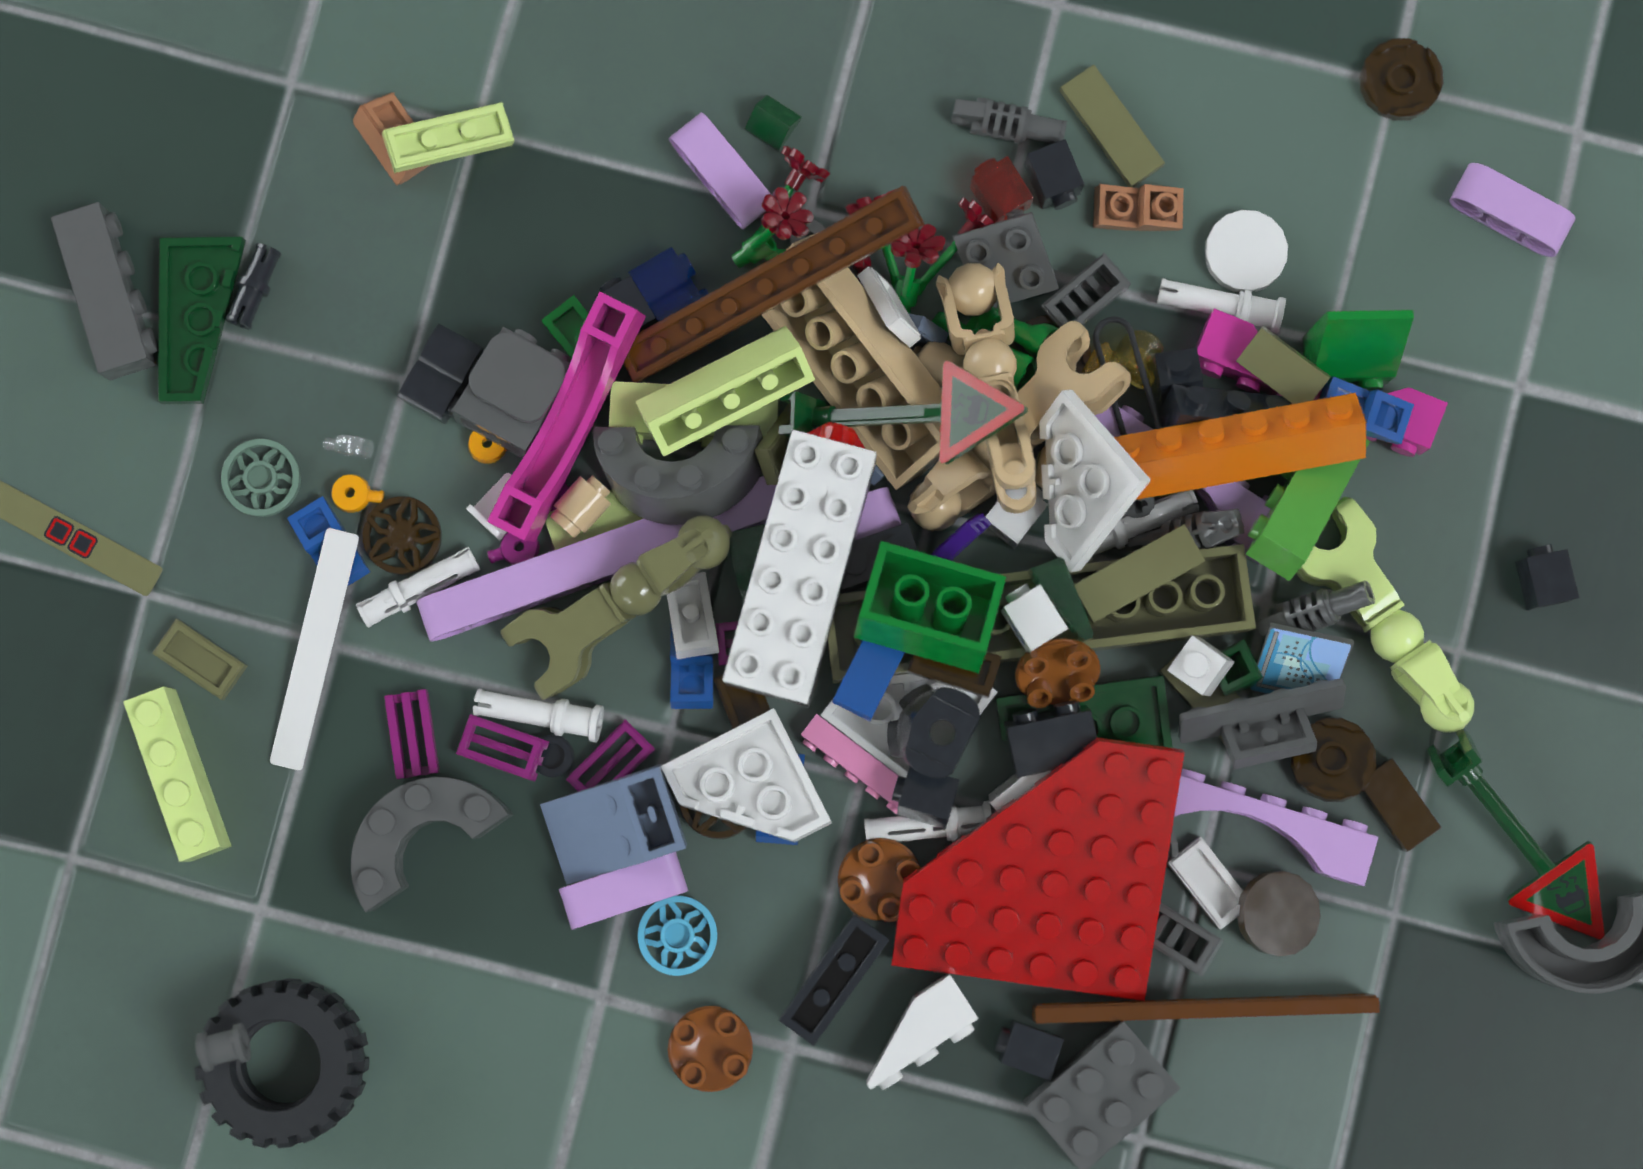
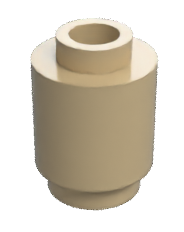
(581, 505)

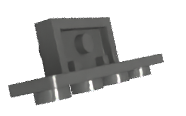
(1264, 725)

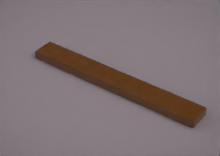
(773, 283)
(1205, 1008)

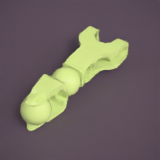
(1394, 633)

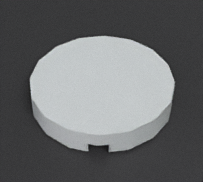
(1246, 251)

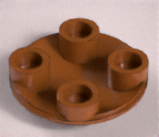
(1058, 672)
(873, 877)
(710, 1048)

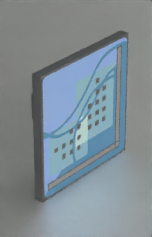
(1299, 658)

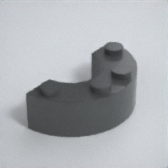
(683, 488)
(400, 815)
(1597, 968)

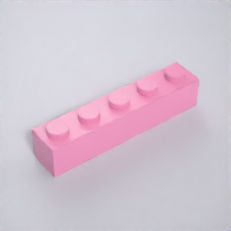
(853, 758)

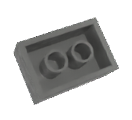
(1101, 1095)

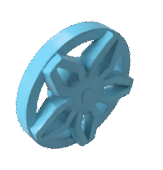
(677, 935)

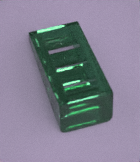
(1060, 589)

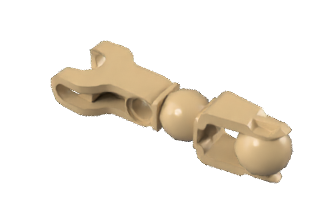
(973, 292)
(968, 481)

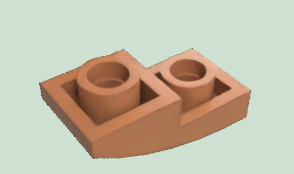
(1138, 208)

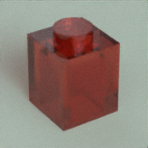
(1000, 188)

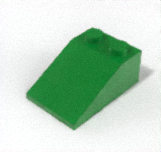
(1359, 345)

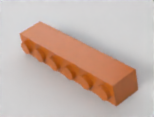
(1249, 445)

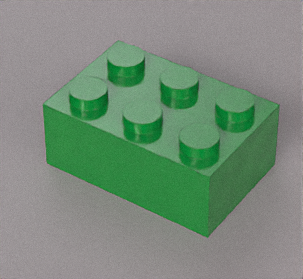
(930, 607)

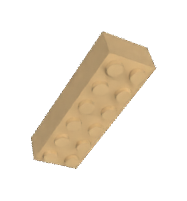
(864, 366)

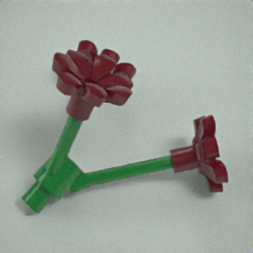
(785, 214)
(922, 246)

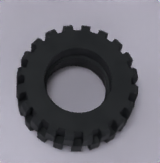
(340, 1076)

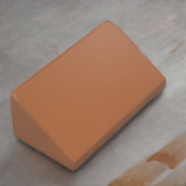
(373, 119)

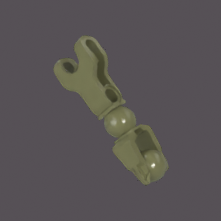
(631, 593)

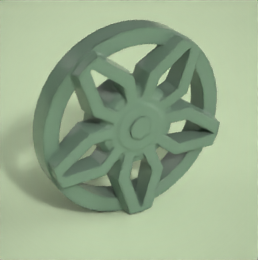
(261, 477)

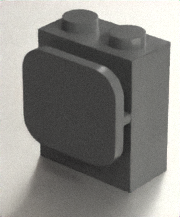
(511, 390)

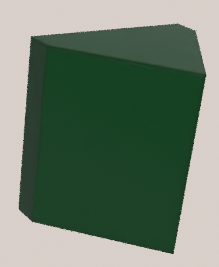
(772, 122)
(1243, 672)

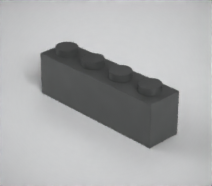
(104, 291)

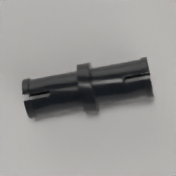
(253, 286)

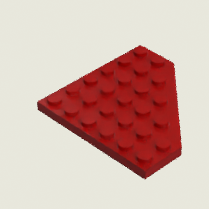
(1054, 882)

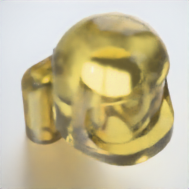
(1124, 355)

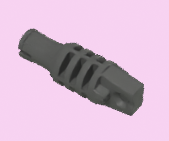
(1006, 121)
(1205, 527)
(1319, 608)

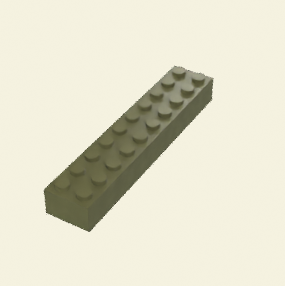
(1199, 603)

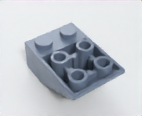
(614, 825)

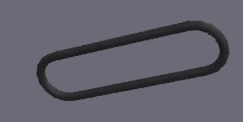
(1139, 361)

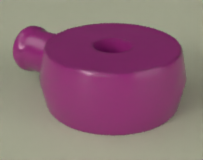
(508, 550)

